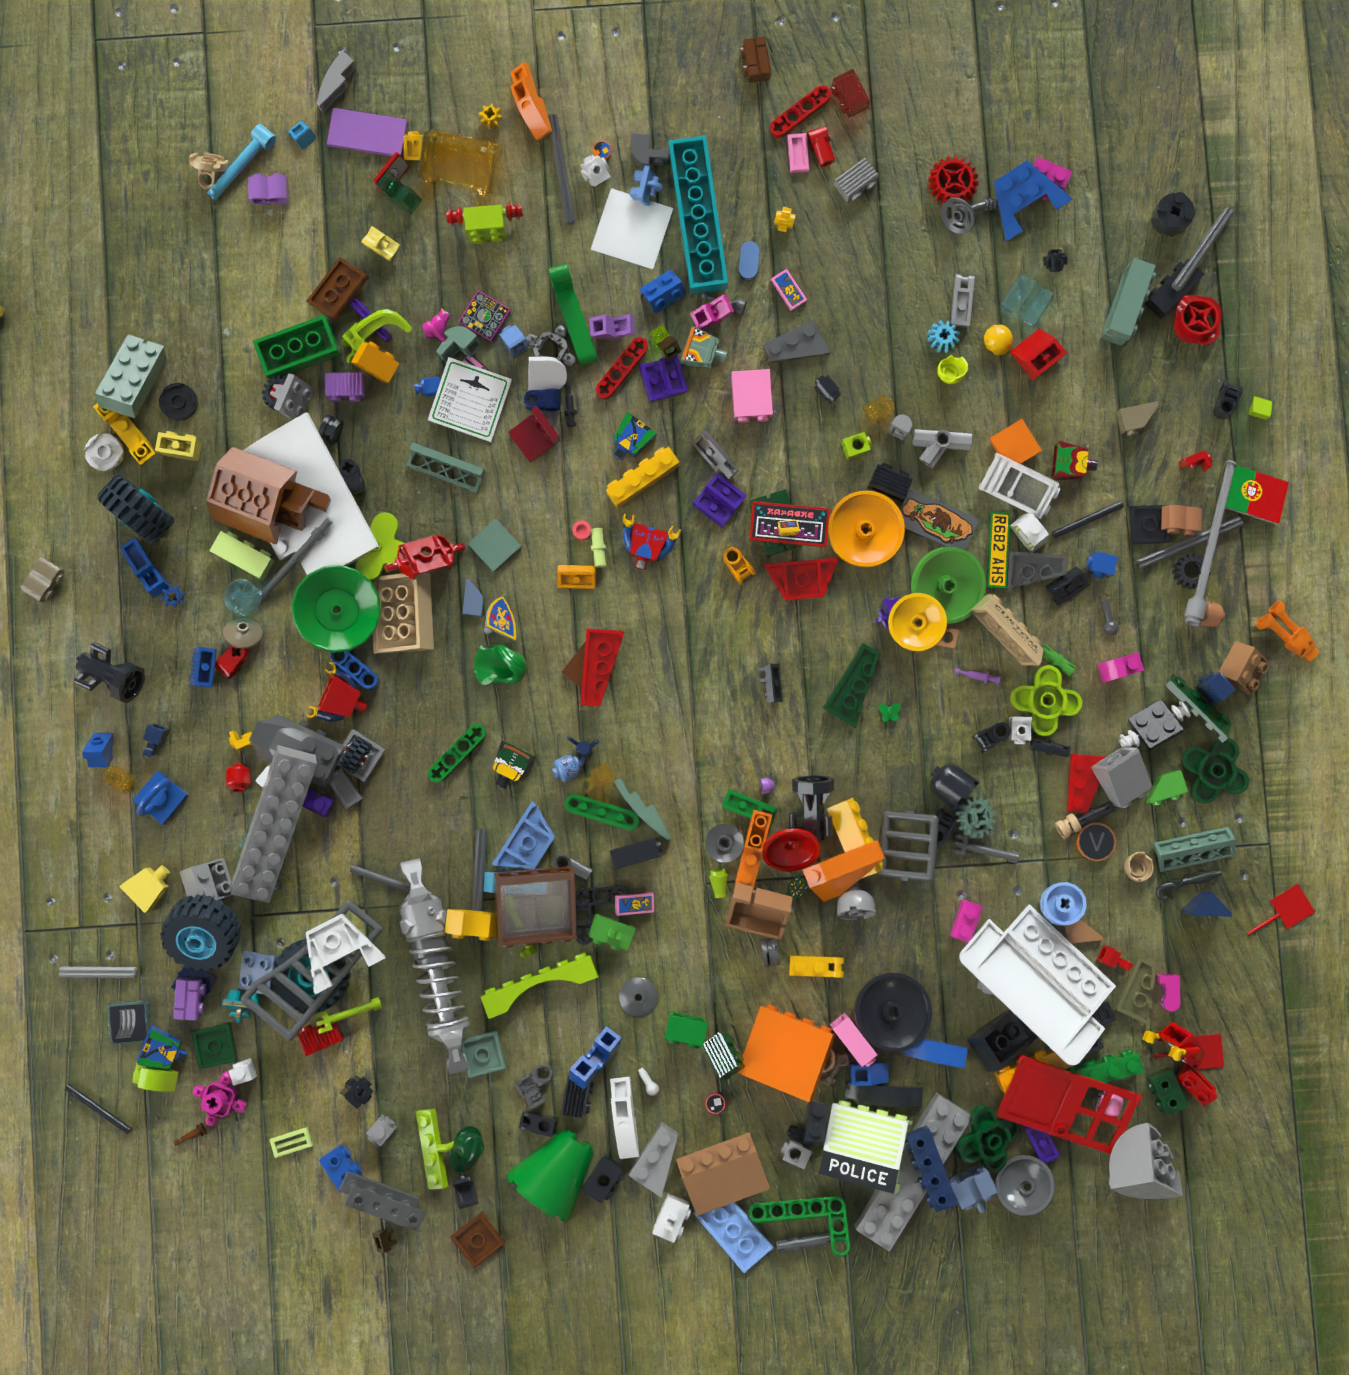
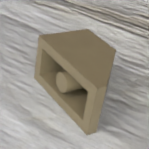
(1135, 418)

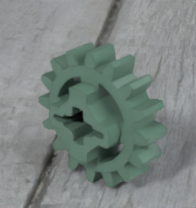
(975, 817)

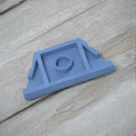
(527, 841)

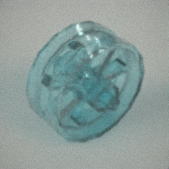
(251, 598)

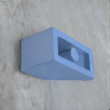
(514, 340)

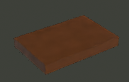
(337, 289)

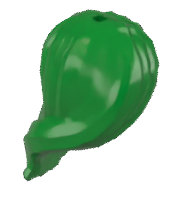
(499, 665)

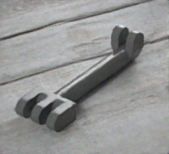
(1012, 856)

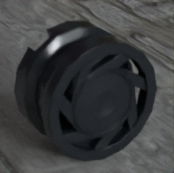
(331, 429)

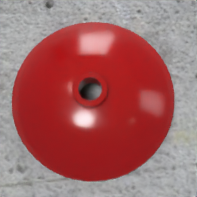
(791, 850)

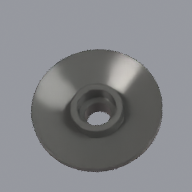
(734, 846)
(638, 986)

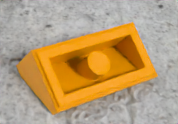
(576, 577)

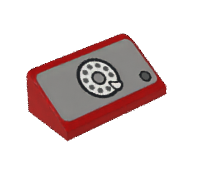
(396, 165)

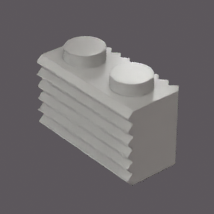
(856, 180)

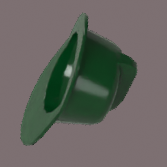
(466, 1149)

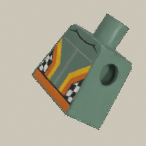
(701, 350)

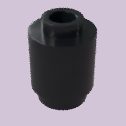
(827, 388)

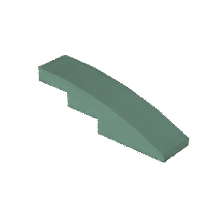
(648, 814)

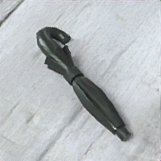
(1197, 878)

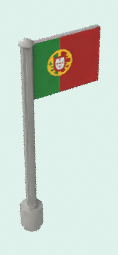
(1244, 493)

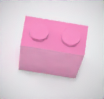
(751, 395)
(854, 1040)

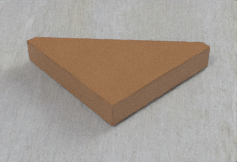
(1081, 932)

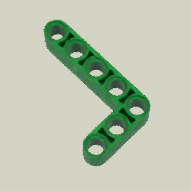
(572, 314)
(807, 1214)

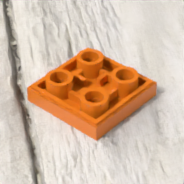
(1016, 442)

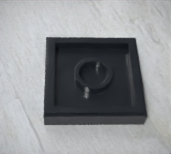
(1146, 525)

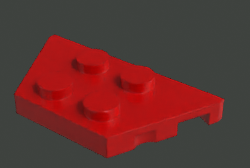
(802, 578)

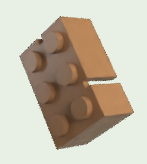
(758, 911)

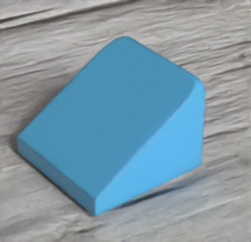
(302, 134)

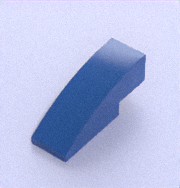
(144, 567)
(939, 1052)

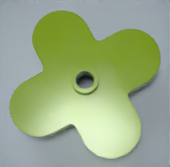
(384, 529)
(1060, 701)

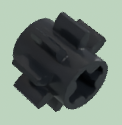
(1055, 260)

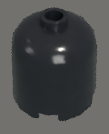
(952, 784)

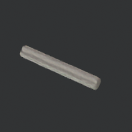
(97, 972)

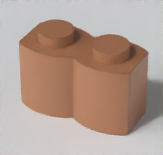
(1181, 519)

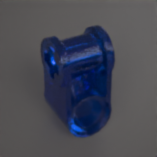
(544, 399)

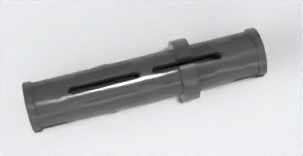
(798, 1243)

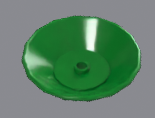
(323, 592)

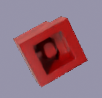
(1112, 958)

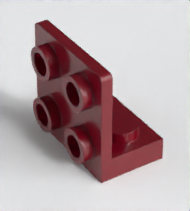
(534, 435)

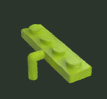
(432, 1149)

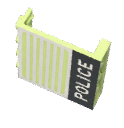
(864, 1146)

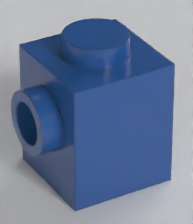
(1101, 564)

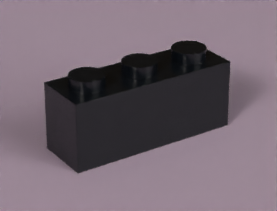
(1164, 298)

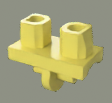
(381, 243)

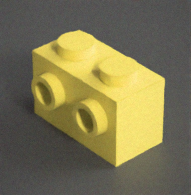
(177, 446)

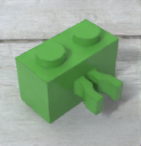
(611, 932)

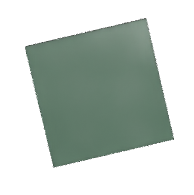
(494, 545)
(483, 1054)

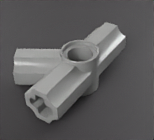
(934, 449)

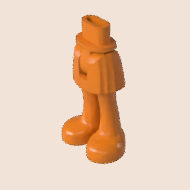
(1297, 641)

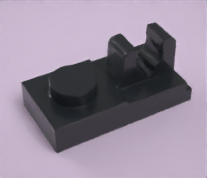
(773, 683)

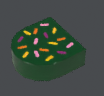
(797, 887)

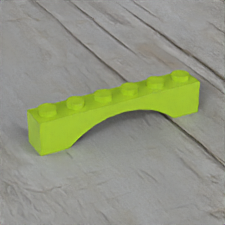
(577, 971)

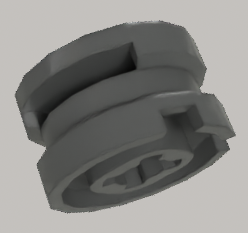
(770, 952)

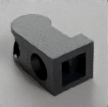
(538, 1123)

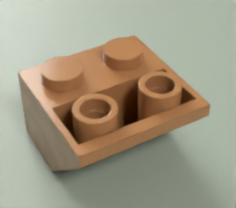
(1244, 667)

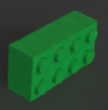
(297, 347)

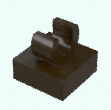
(381, 1240)

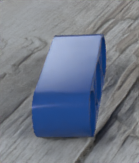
(363, 672)

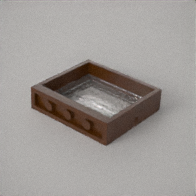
(535, 906)

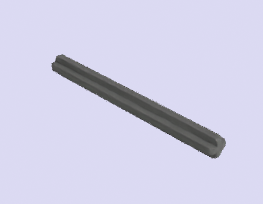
(561, 170)
(1202, 249)
(1187, 544)
(478, 876)

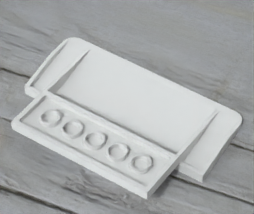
(1041, 981)

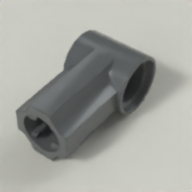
(581, 871)

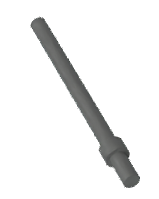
(316, 534)

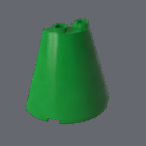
(554, 1174)

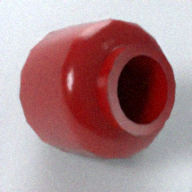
(238, 777)

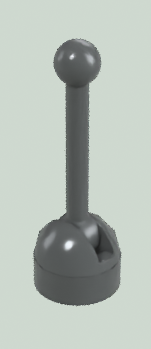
(738, 305)

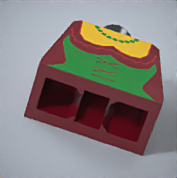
(1071, 462)

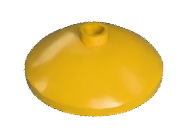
(904, 617)

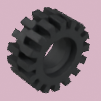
(1179, 570)

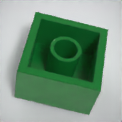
(686, 1029)

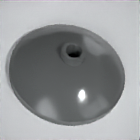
(1015, 1176)

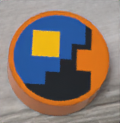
(602, 149)

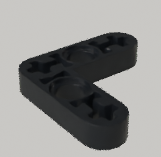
(586, 906)

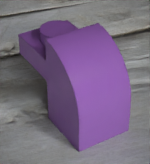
(611, 328)

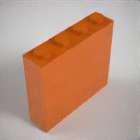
(787, 1052)

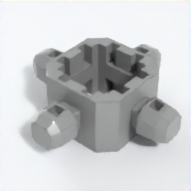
(557, 338)

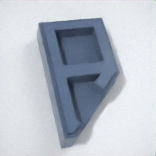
(472, 600)

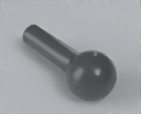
(1110, 627)

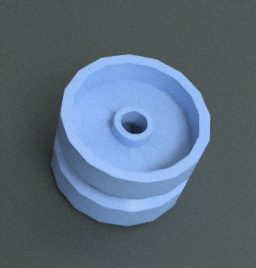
(1074, 904)

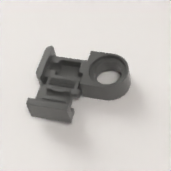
(529, 1086)

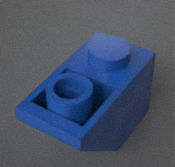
(870, 1075)

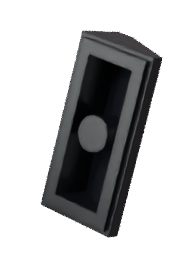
(1067, 585)

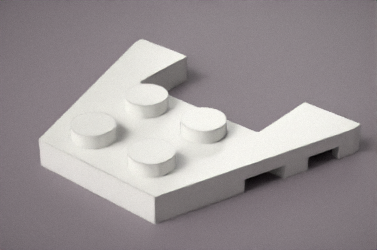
(333, 941)

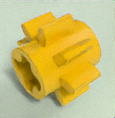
(493, 121)
(784, 219)

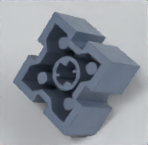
(972, 1187)

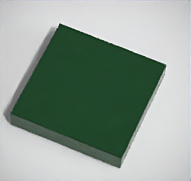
(214, 1046)

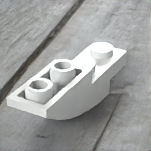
(624, 1118)

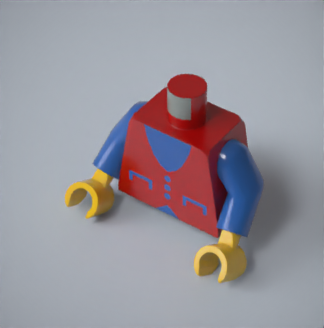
(647, 542)

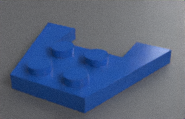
(1021, 188)

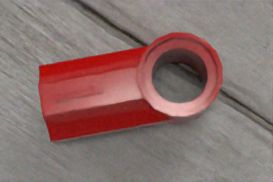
(820, 142)

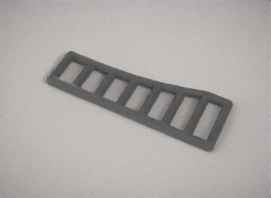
(294, 961)

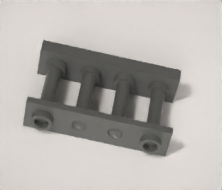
(382, 1201)

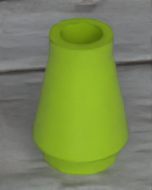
(718, 880)

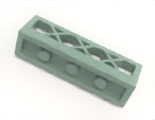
(444, 459)
(1195, 845)

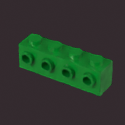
(1111, 1067)

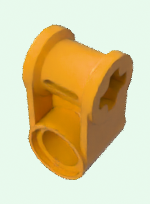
(738, 566)

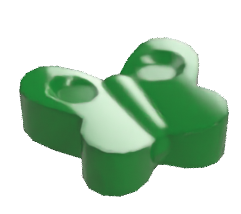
(889, 713)

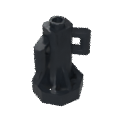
(121, 679)
(813, 792)

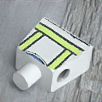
(1030, 532)

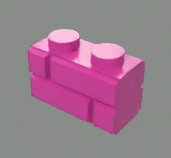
(966, 920)

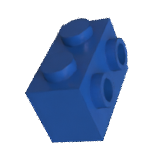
(337, 1163)

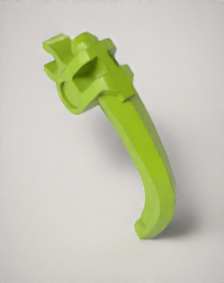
(361, 331)

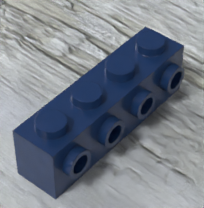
(931, 1169)

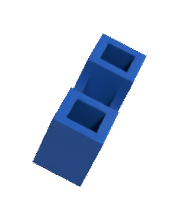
(589, 1066)

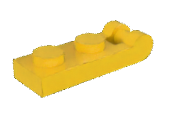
(815, 966)

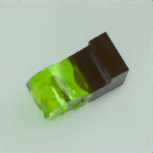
(664, 341)

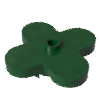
(1227, 776)
(987, 1139)

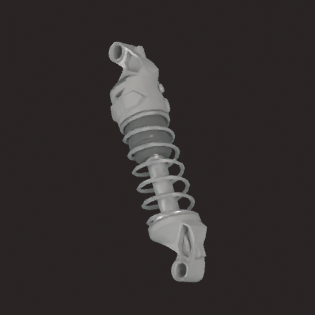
(424, 926)

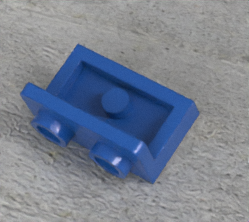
(663, 291)

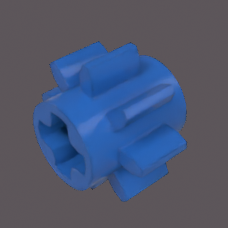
(171, 590)

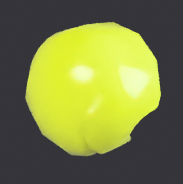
(952, 369)

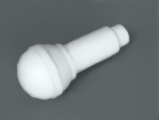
(651, 1087)

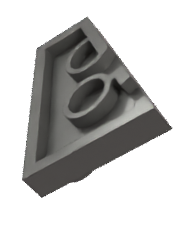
(797, 343)
(1033, 567)

